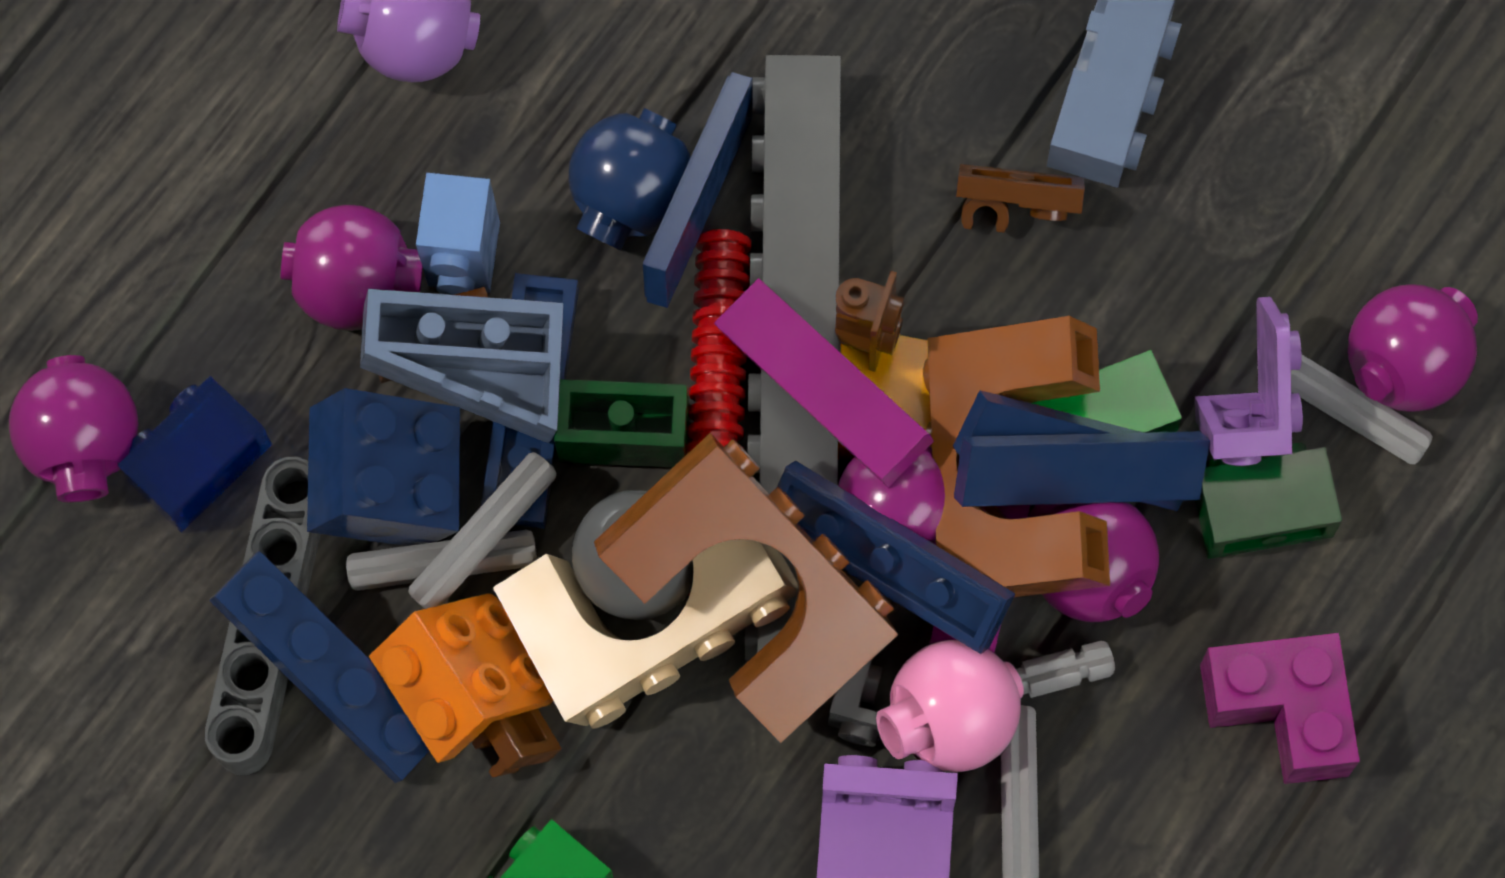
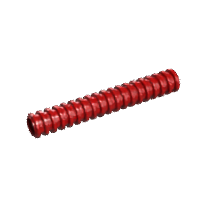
(717, 359)

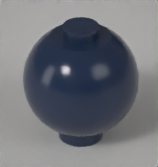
(626, 175)

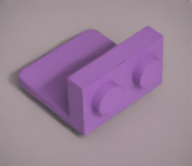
(1262, 422)
(885, 820)

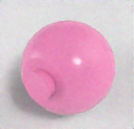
(952, 707)

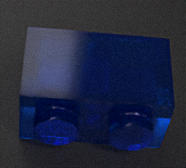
(194, 452)

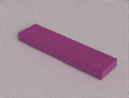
(824, 382)

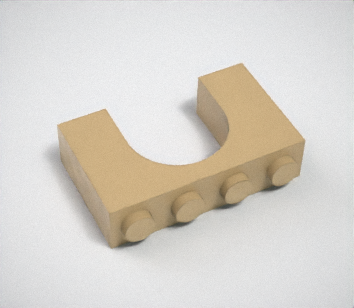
(596, 671)

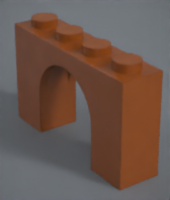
(1028, 365)
(717, 500)

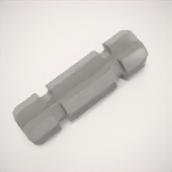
(1066, 669)

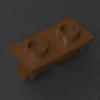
(869, 316)

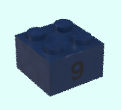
(383, 468)

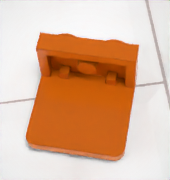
(459, 672)

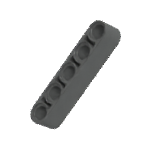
(262, 707)

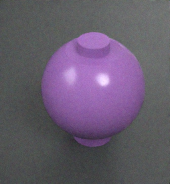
(410, 36)

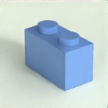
(457, 233)

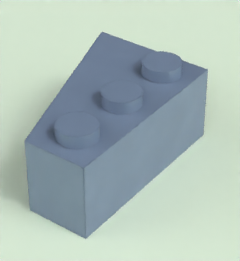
(1113, 88)
(470, 352)

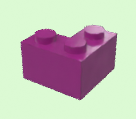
(1299, 688)

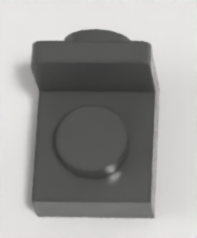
(857, 723)

